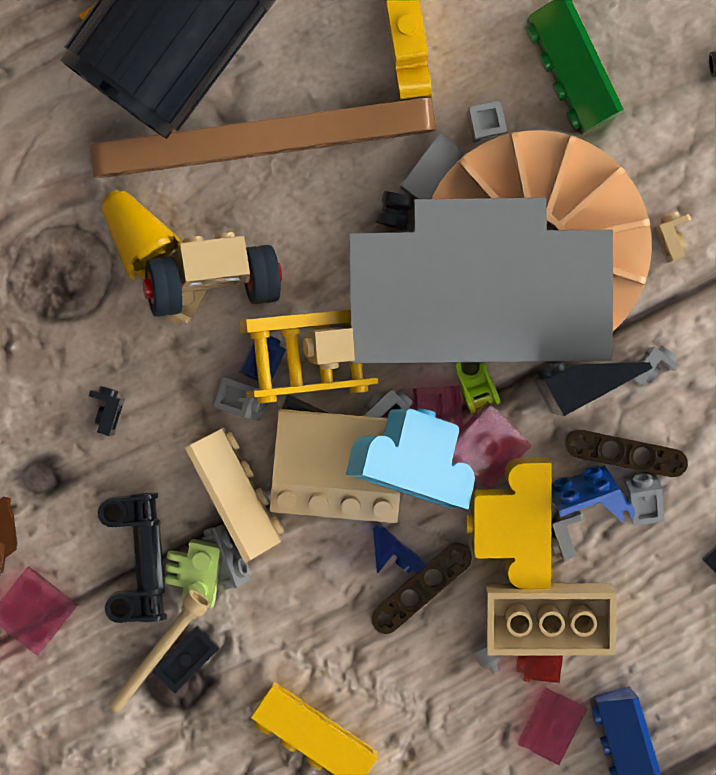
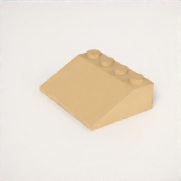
(312, 467)

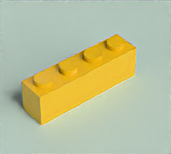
(312, 734)

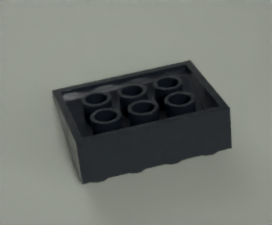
(573, 386)

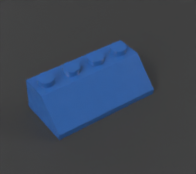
(625, 733)

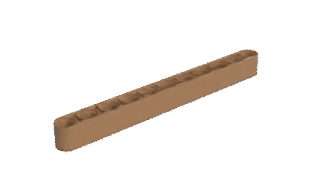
(263, 137)

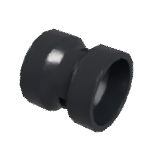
(392, 217)

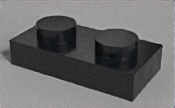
(186, 659)

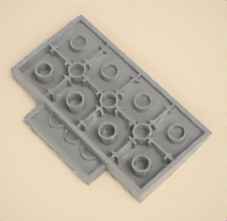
(482, 287)

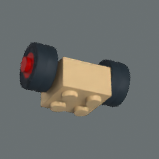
(211, 265)

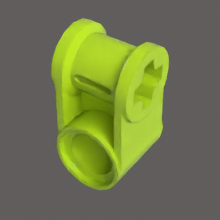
(475, 385)

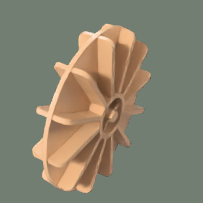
(581, 192)

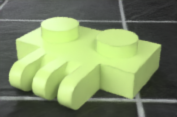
(196, 569)

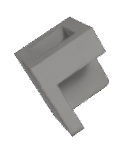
(486, 120)

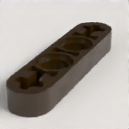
(626, 452)
(423, 590)

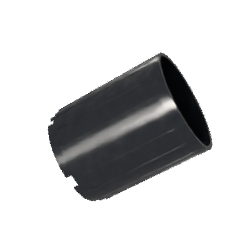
(160, 53)

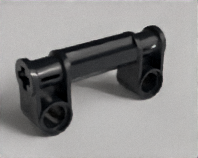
(147, 558)

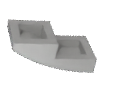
(432, 168)

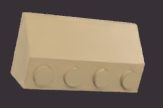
(234, 493)
(551, 621)

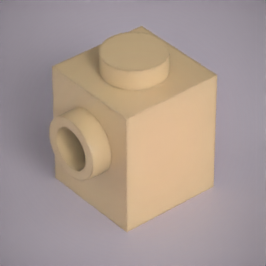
(329, 346)

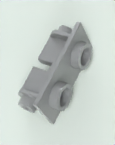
(232, 568)

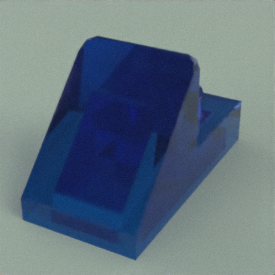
(387, 544)

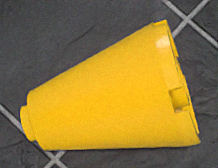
(136, 232)

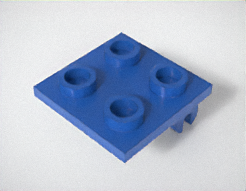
(587, 489)

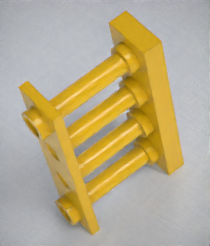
(290, 328)

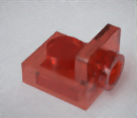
(540, 668)

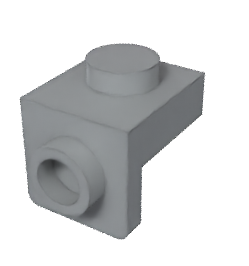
(380, 405)
(561, 539)

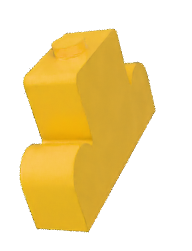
(408, 48)
(516, 522)

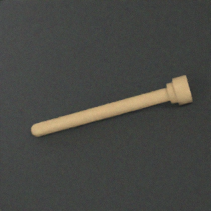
(193, 606)

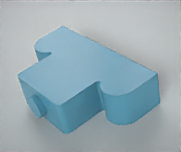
(415, 459)

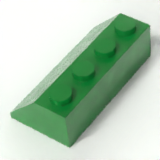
(574, 65)

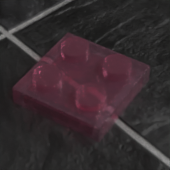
(489, 445)
(34, 610)

